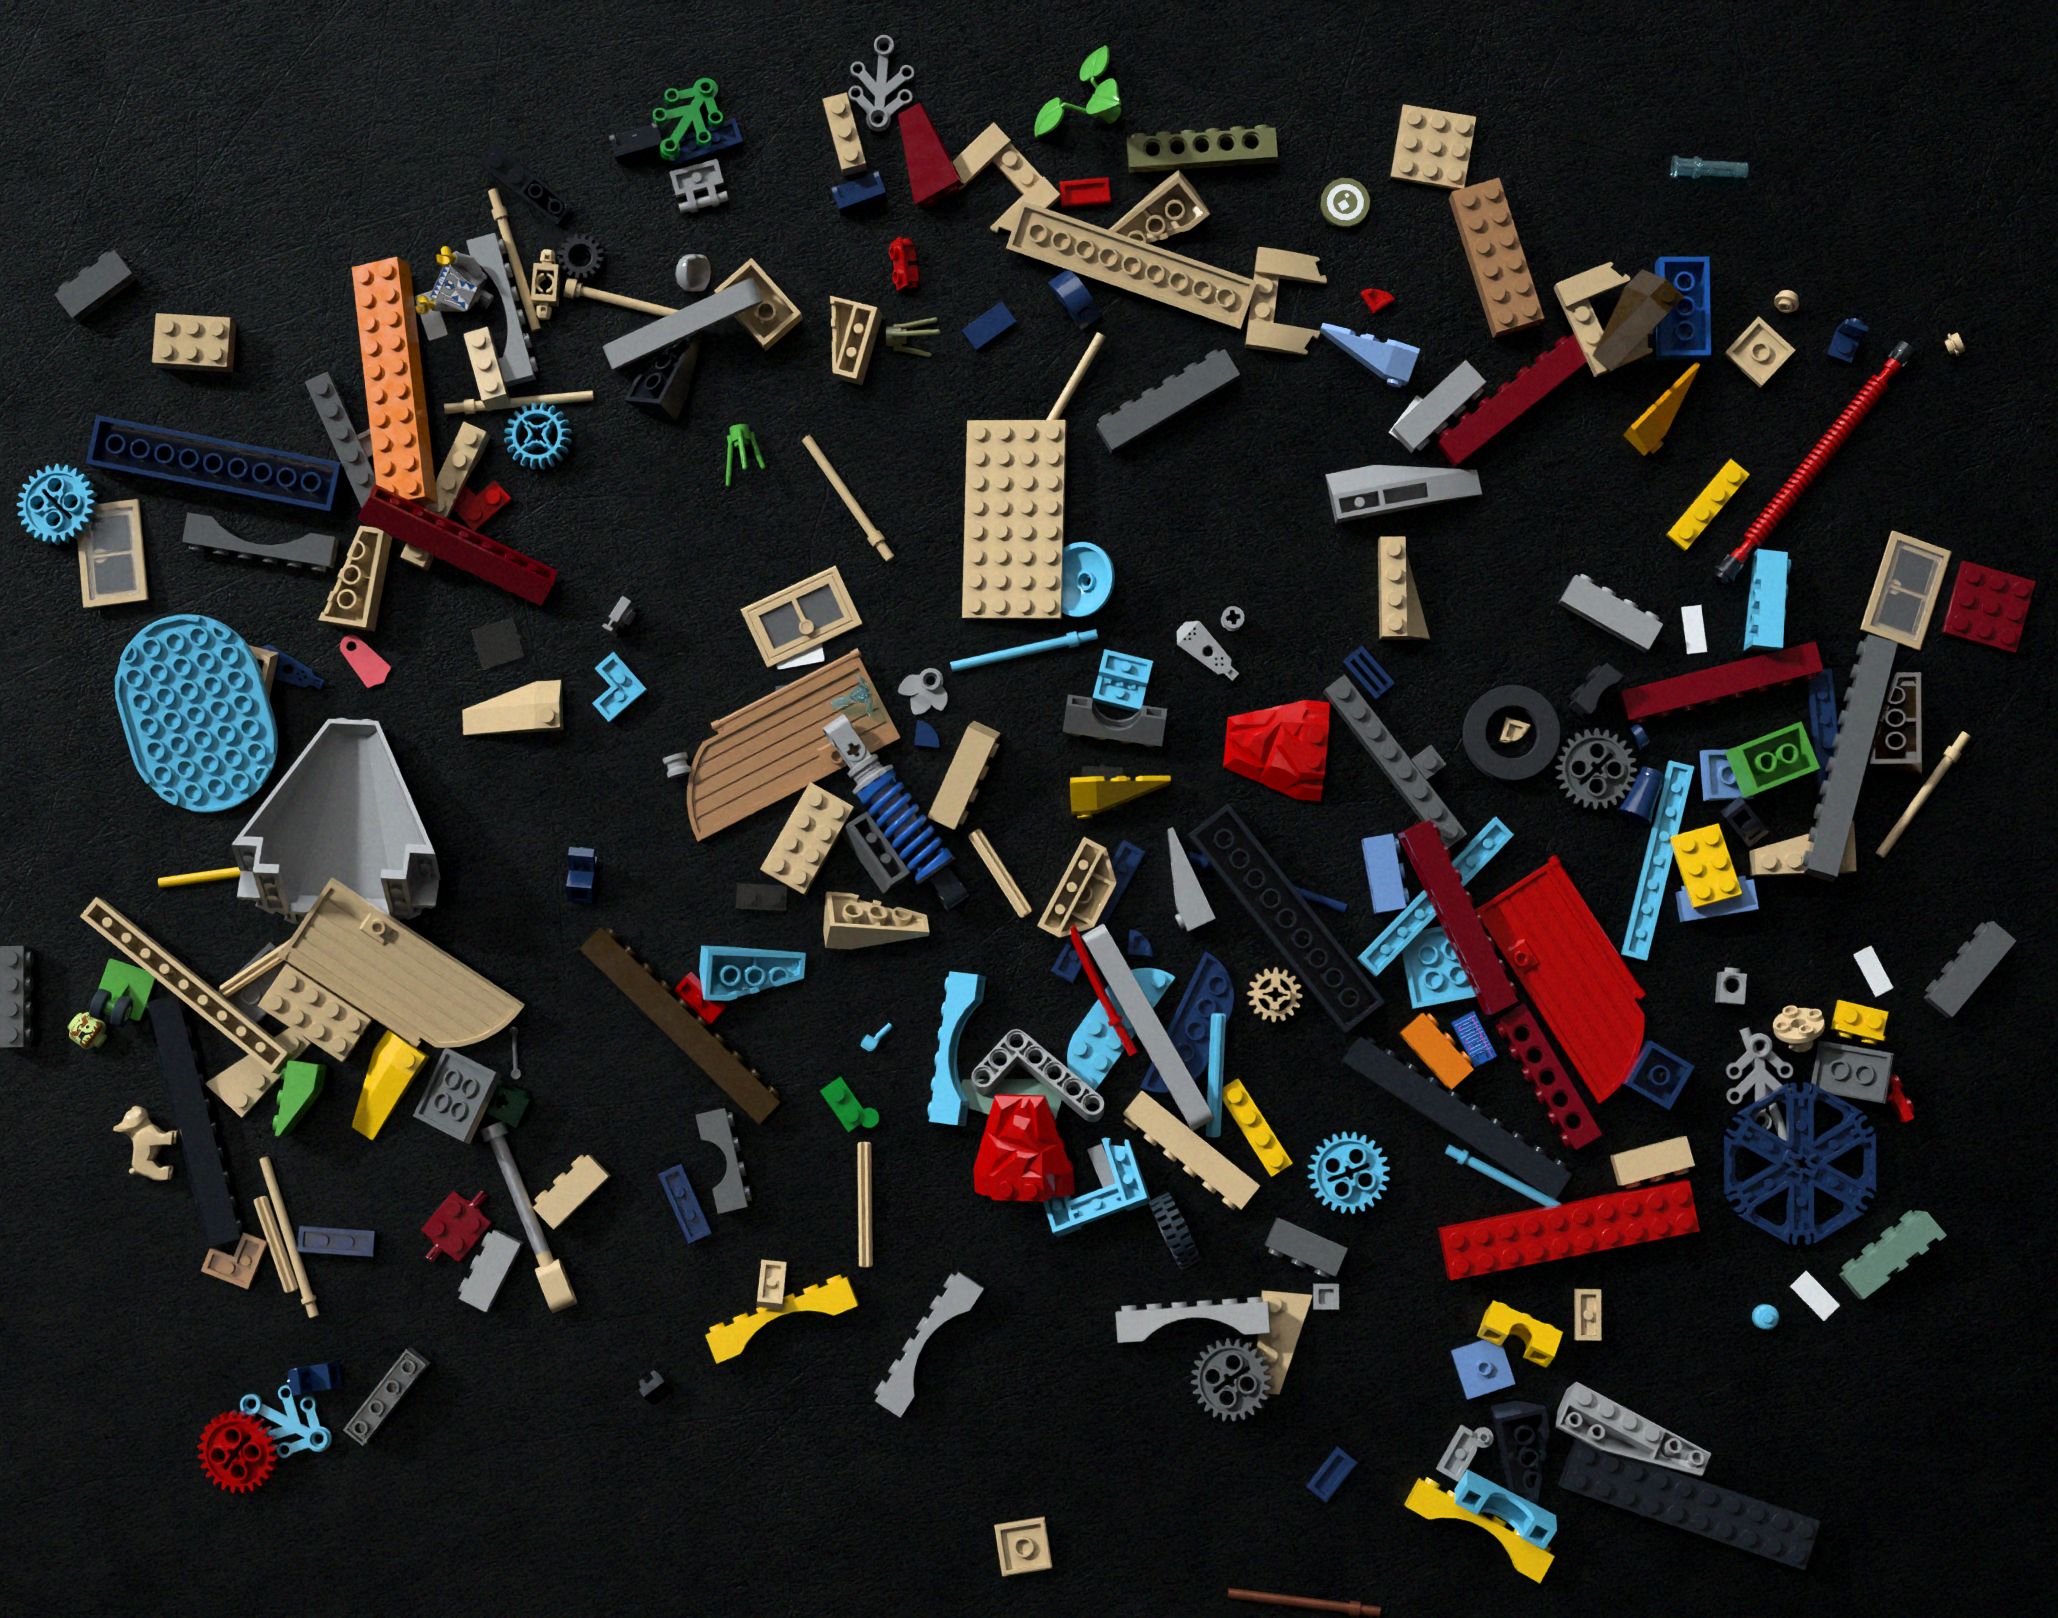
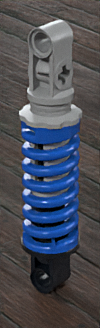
(877, 788)

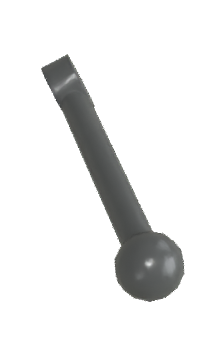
(516, 1073)

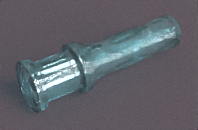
(1696, 167)

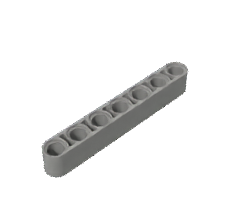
(683, 324)

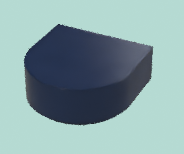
(1638, 736)

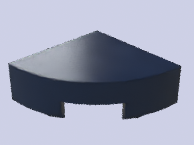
(926, 735)
(1139, 945)

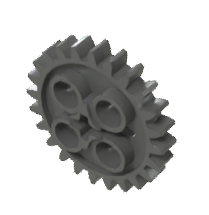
(1610, 785)
(1244, 1399)

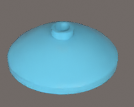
(1080, 563)

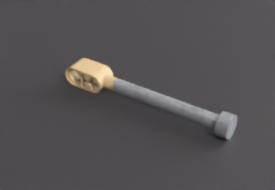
(550, 1273)

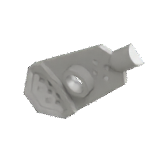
(1201, 641)

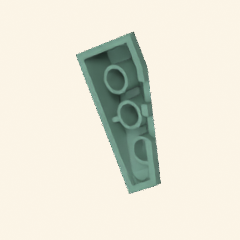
(1008, 1086)

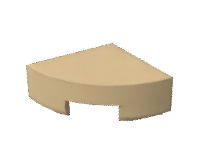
(1512, 730)

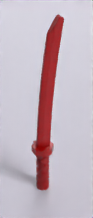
(1115, 1020)

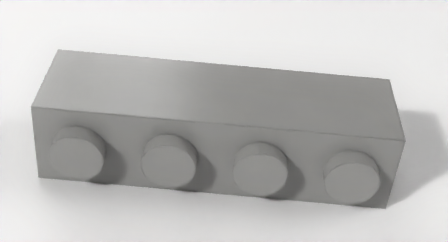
(1439, 406)
(1611, 613)

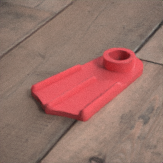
(365, 661)

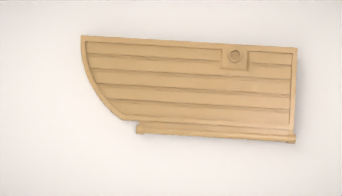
(395, 973)

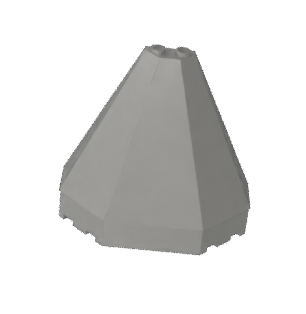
(343, 818)

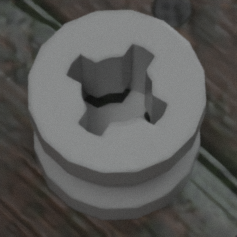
(677, 765)

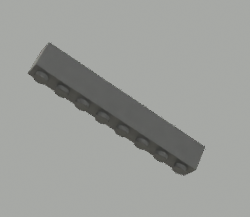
(1392, 759)

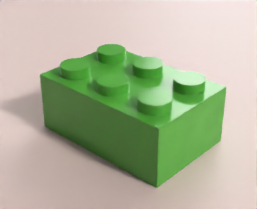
(1772, 759)

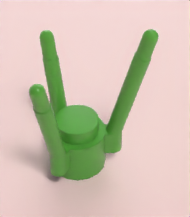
(740, 438)

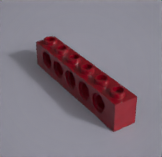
(1587, 1128)

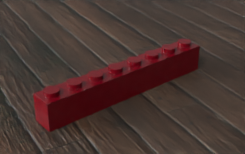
(1512, 401)
(457, 544)
(1719, 682)
(1458, 917)

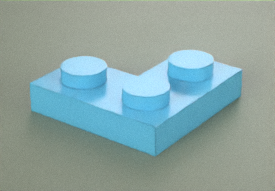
(623, 691)

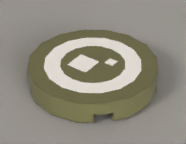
(1345, 202)

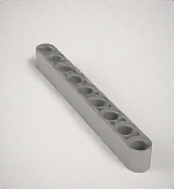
(1148, 1027)

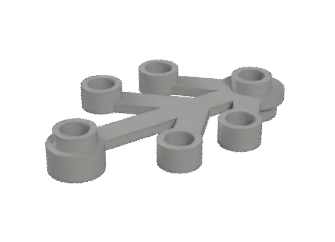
(880, 88)
(1759, 1075)

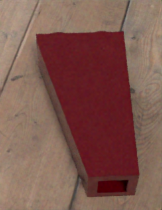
(927, 159)

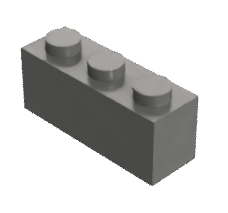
(95, 285)
(875, 852)
(1305, 1248)

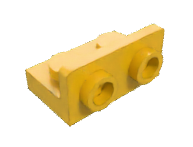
(1859, 1021)

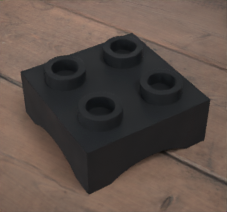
(1586, 697)

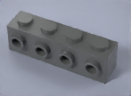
(15, 996)

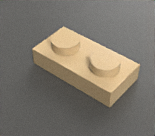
(771, 1284)
(1587, 1314)

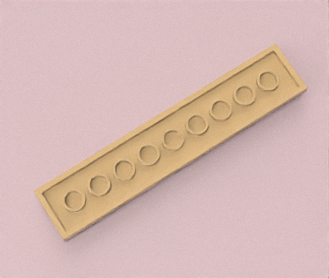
(1131, 264)

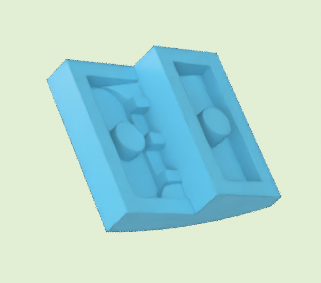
(1122, 681)

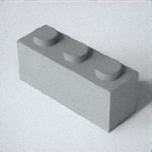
(490, 1270)

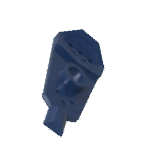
(298, 667)

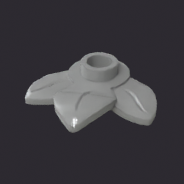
(922, 694)

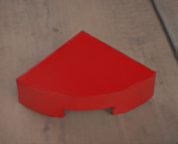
(1376, 299)

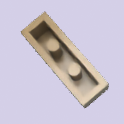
(844, 134)
(487, 369)
(1652, 1162)
(570, 1190)

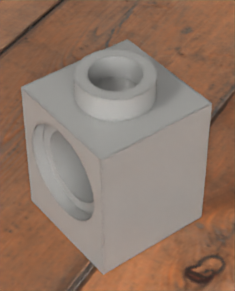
(1723, 995)

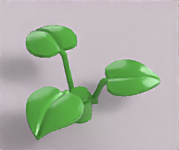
(1103, 103)

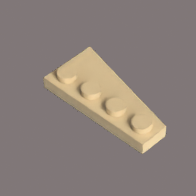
(249, 1080)
(1286, 1320)

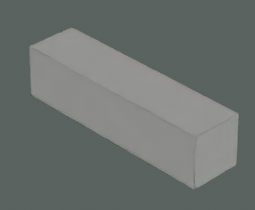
(1101, 1165)

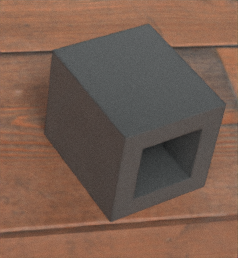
(1428, 762)

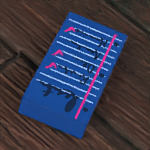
(1473, 1039)

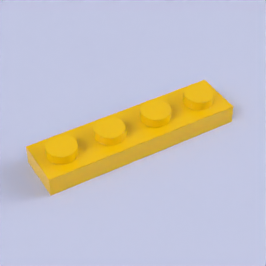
(1707, 504)
(1255, 1127)

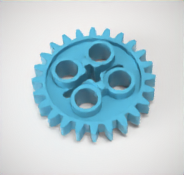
(41, 520)
(1340, 1151)

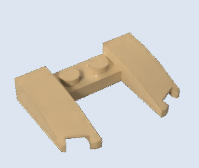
(996, 148)
(1574, 298)
(1261, 330)

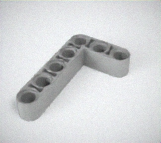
(1039, 1071)

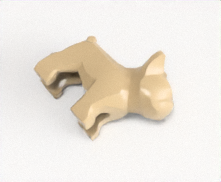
(147, 1143)

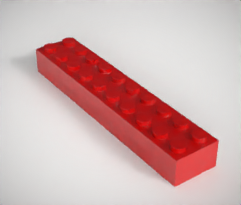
(1568, 1229)

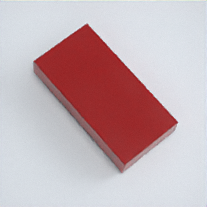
(1085, 192)

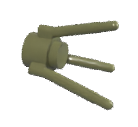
(898, 335)

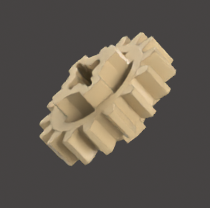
(1274, 983)

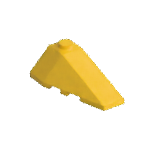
(388, 1078)

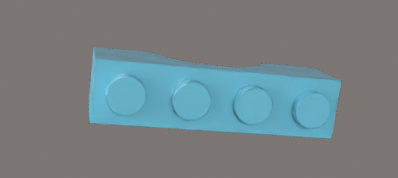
(1530, 1520)

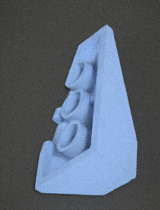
(1388, 360)

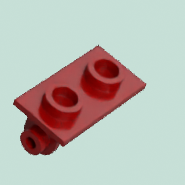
(901, 253)

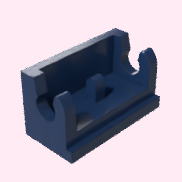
(859, 192)

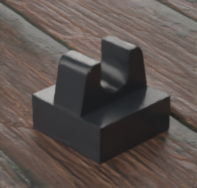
(655, 1389)

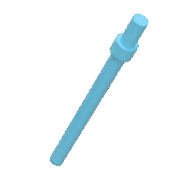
(1071, 640)

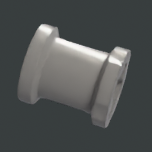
(1237, 613)

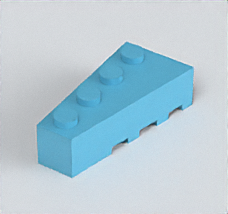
(1767, 601)

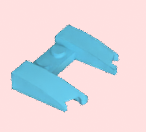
(1127, 1193)

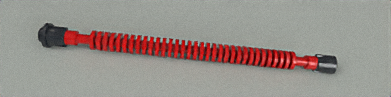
(1814, 463)

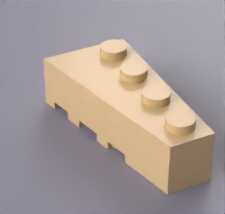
(360, 582)
(1786, 857)

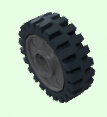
(1174, 1230)

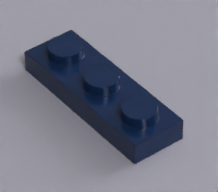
(721, 139)
(685, 1203)
(336, 1241)

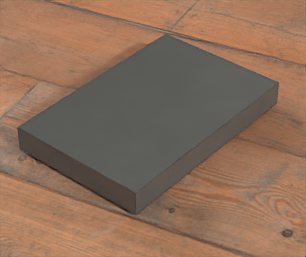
(250, 995)
(1853, 1071)

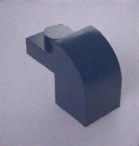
(1075, 298)
(581, 875)
(314, 1378)

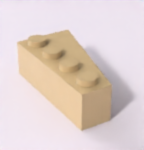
(963, 775)

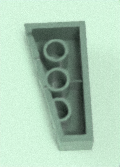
(1891, 1253)

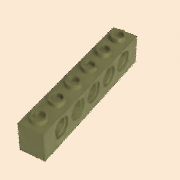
(1190, 158)

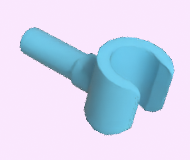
(869, 1043)

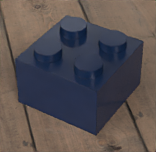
(1658, 1075)

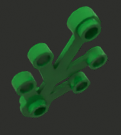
(689, 114)

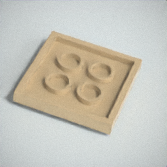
(1433, 147)

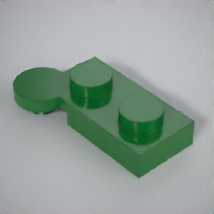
(847, 1106)

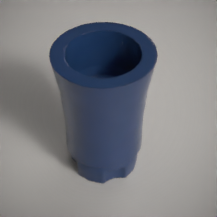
(1643, 797)

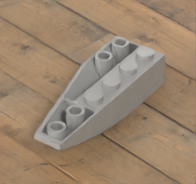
(1391, 489)
(1625, 1433)

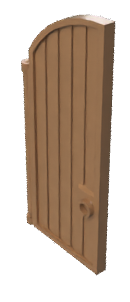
(780, 746)

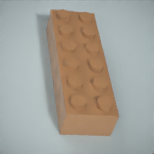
(1496, 257)

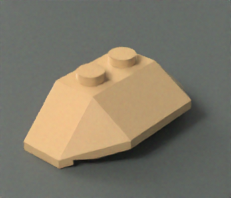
(1081, 891)

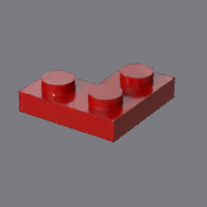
(480, 508)

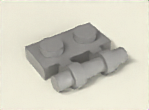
(696, 179)

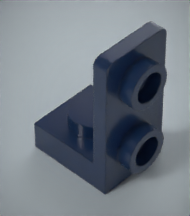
(1847, 340)

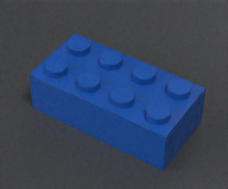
(1687, 328)

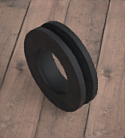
(1536, 708)

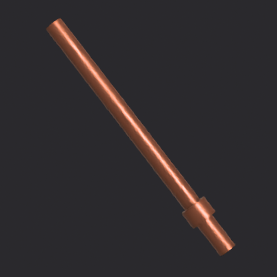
(1353, 1608)

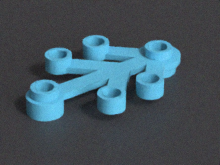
(291, 1423)

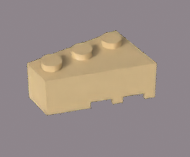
(854, 337)

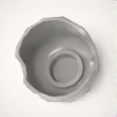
(693, 272)

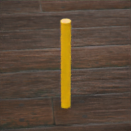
(199, 877)

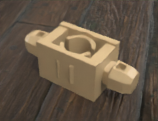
(546, 267)

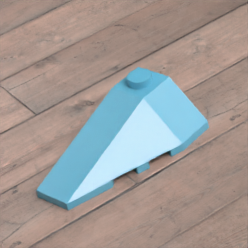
(742, 971)

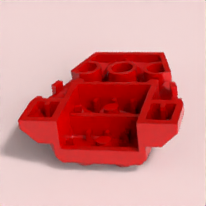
(1281, 747)
(1022, 1152)

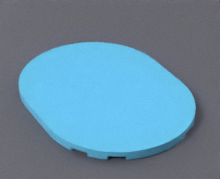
(196, 713)

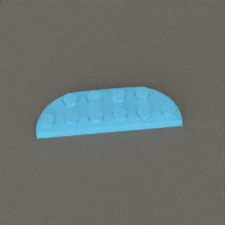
(1096, 1044)

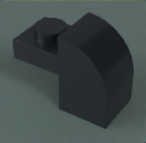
(1744, 821)

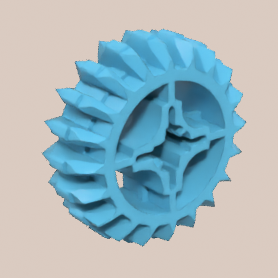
(546, 428)

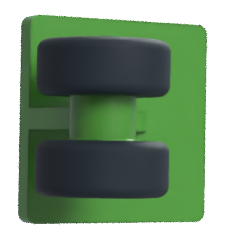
(122, 993)

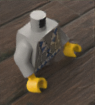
(457, 285)

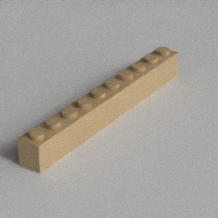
(187, 985)

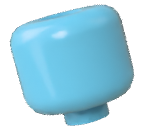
(1765, 1317)

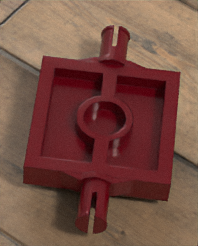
(456, 1226)

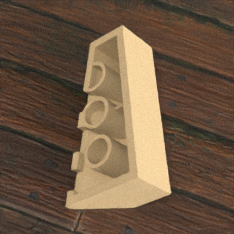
(1398, 599)

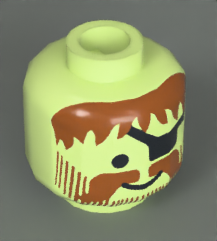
(87, 1031)

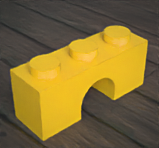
(1539, 1338)

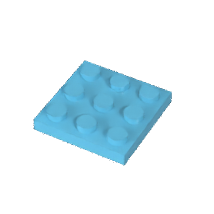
(1433, 970)

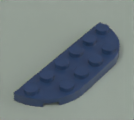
(1190, 1027)

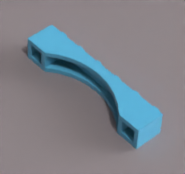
(963, 996)

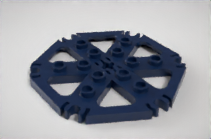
(1820, 1150)

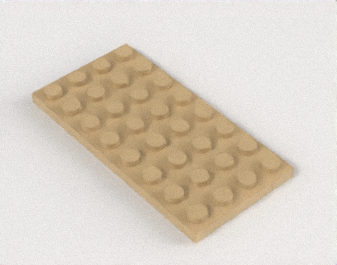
(1014, 519)

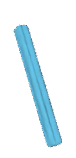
(1215, 1073)

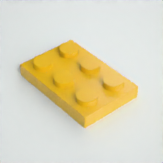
(1705, 866)

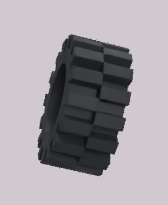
(571, 247)

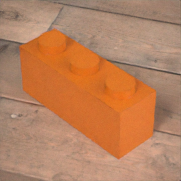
(1437, 1050)

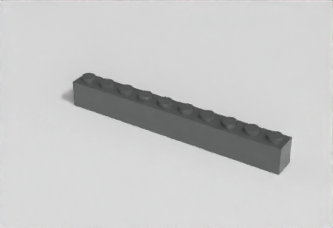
(1850, 758)

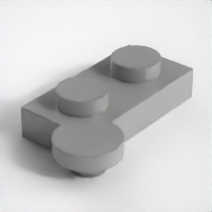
(1462, 1450)

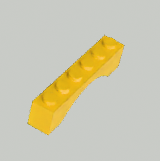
(830, 1299)
(1434, 1503)

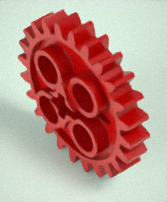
(256, 1466)

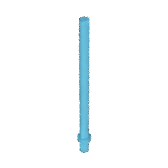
(1464, 1157)

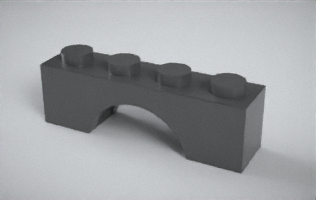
(1144, 727)
(731, 1191)

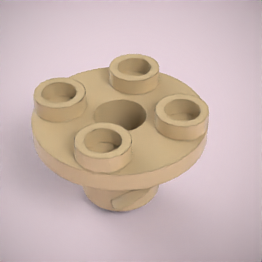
(1799, 1027)

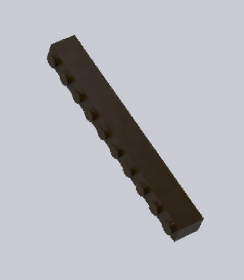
(681, 1025)

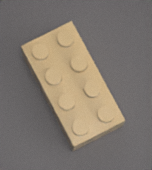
(807, 838)
(315, 1012)

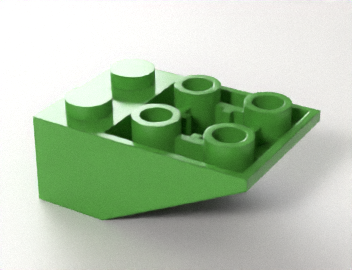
(301, 1088)

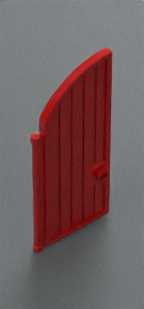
(1570, 974)

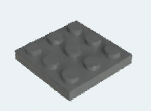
(457, 1095)

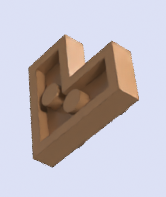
(241, 1266)

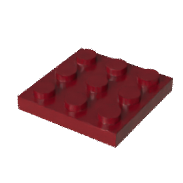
(1988, 607)

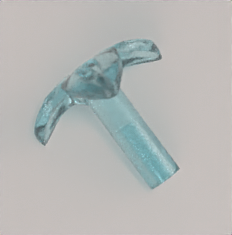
(859, 694)

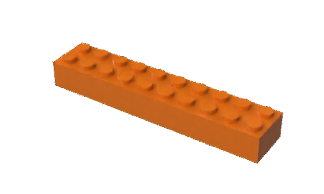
(394, 380)

